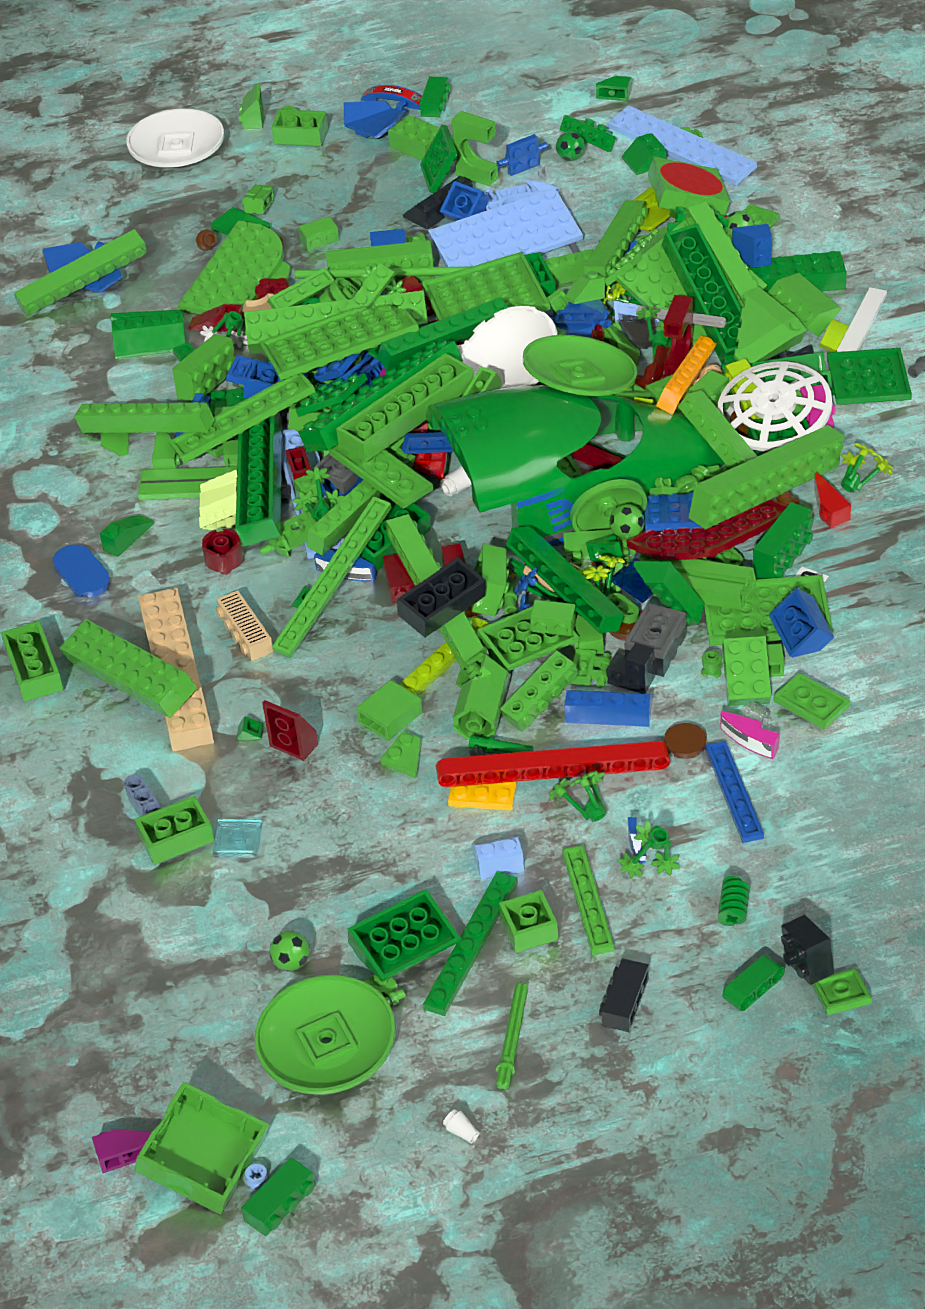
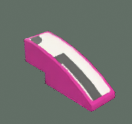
(750, 734)

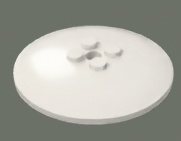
(175, 137)

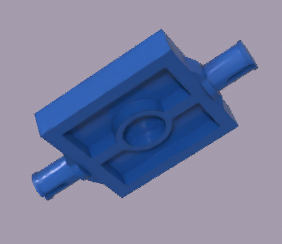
(522, 155)

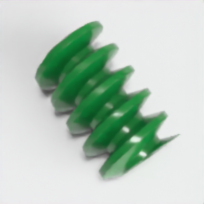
(733, 901)

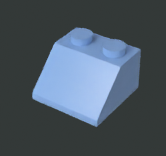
(498, 855)

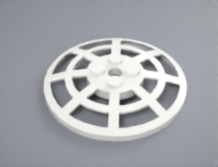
(779, 409)

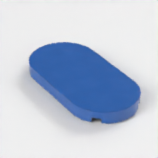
(81, 570)

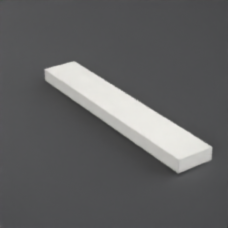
(863, 320)

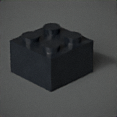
(807, 949)

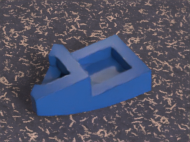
(634, 844)

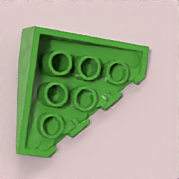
(765, 328)

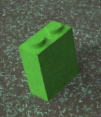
(389, 710)

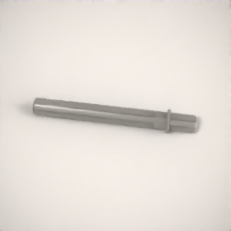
(698, 319)

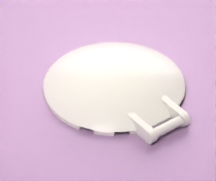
(501, 343)

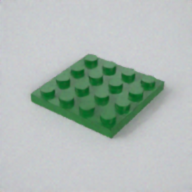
(869, 376)

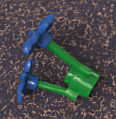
(523, 585)

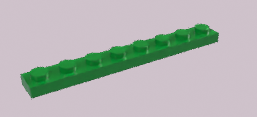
(471, 943)

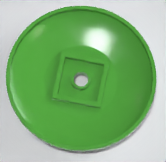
(579, 365)
(318, 1008)

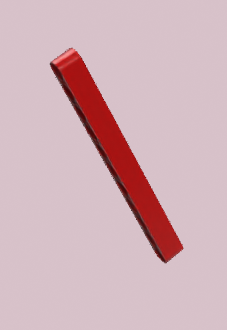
(552, 764)

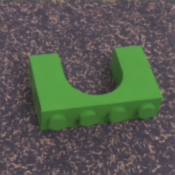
(467, 163)

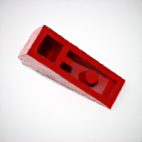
(831, 504)

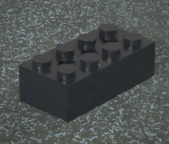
(441, 597)

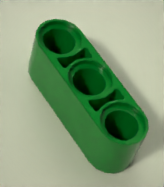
(753, 982)

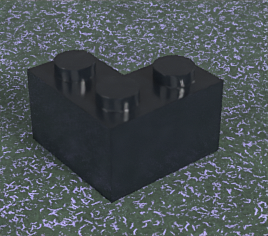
(632, 671)

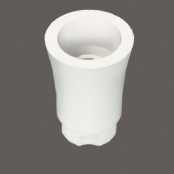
(455, 482)

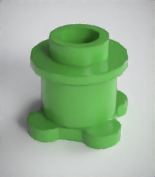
(711, 664)

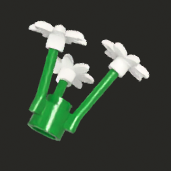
(233, 321)

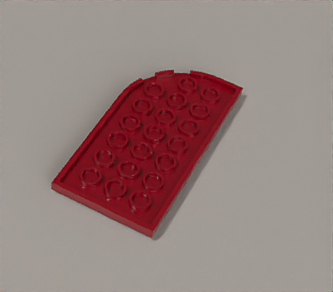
(701, 543)

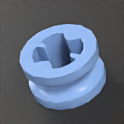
(256, 1169)

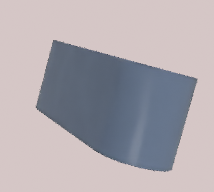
(140, 795)

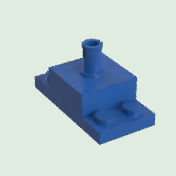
(253, 374)

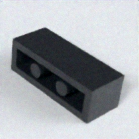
(624, 995)

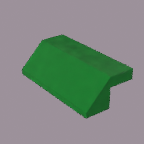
(814, 361)

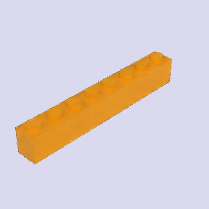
(686, 374)

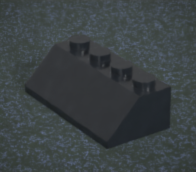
(428, 211)

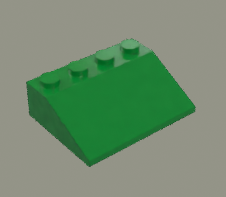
(402, 936)

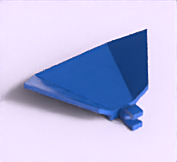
(372, 117)
(64, 254)
(582, 318)

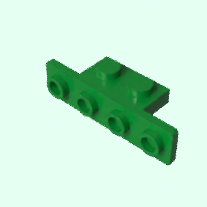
(591, 133)

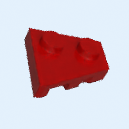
(431, 463)

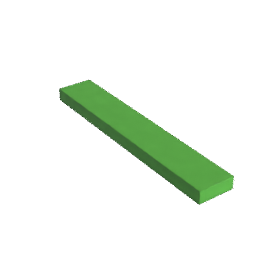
(588, 900)

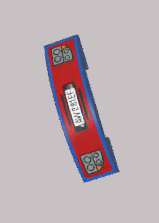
(393, 93)

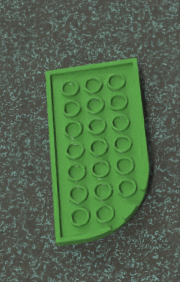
(235, 269)
(334, 338)

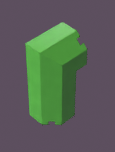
(480, 697)

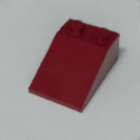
(289, 731)

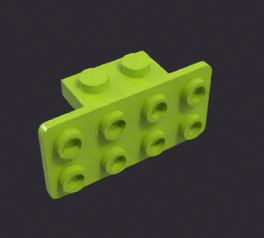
(655, 214)

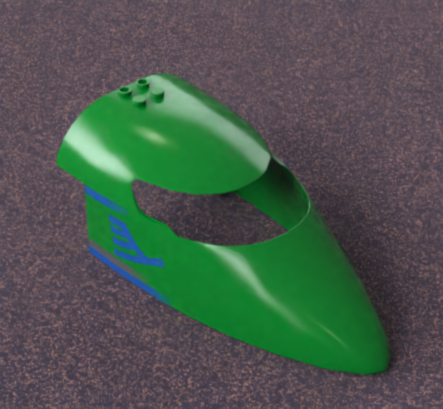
(518, 433)

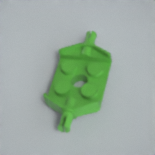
(289, 537)

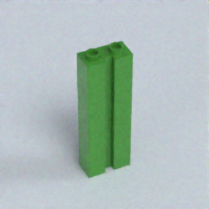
(714, 581)

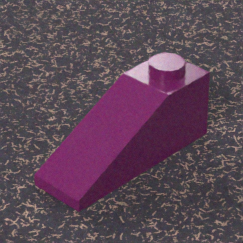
(119, 1147)

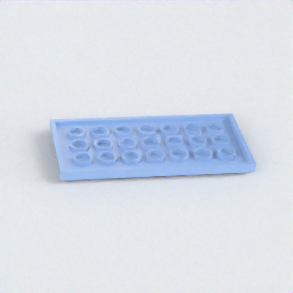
(524, 225)

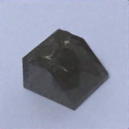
(636, 329)

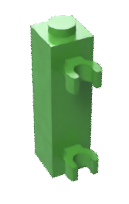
(577, 541)

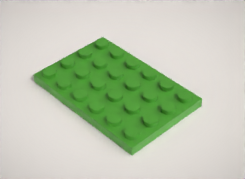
(754, 616)

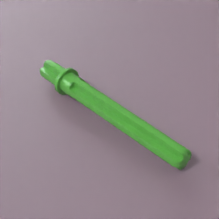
(506, 1065)

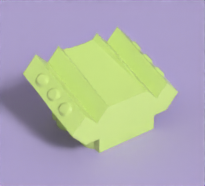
(218, 502)

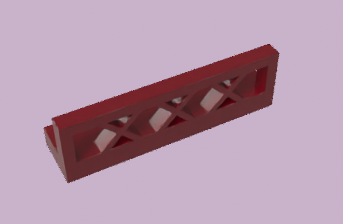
(596, 457)

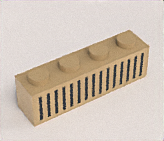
(244, 626)

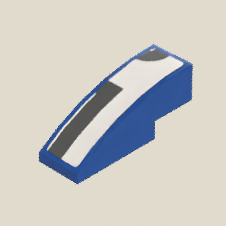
(360, 571)

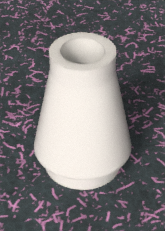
(459, 1125)

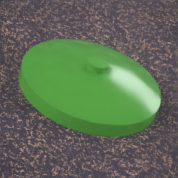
(595, 506)

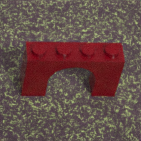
(678, 326)
(398, 578)

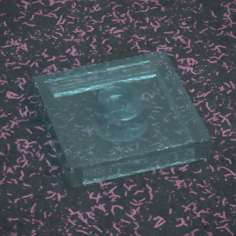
(237, 838)

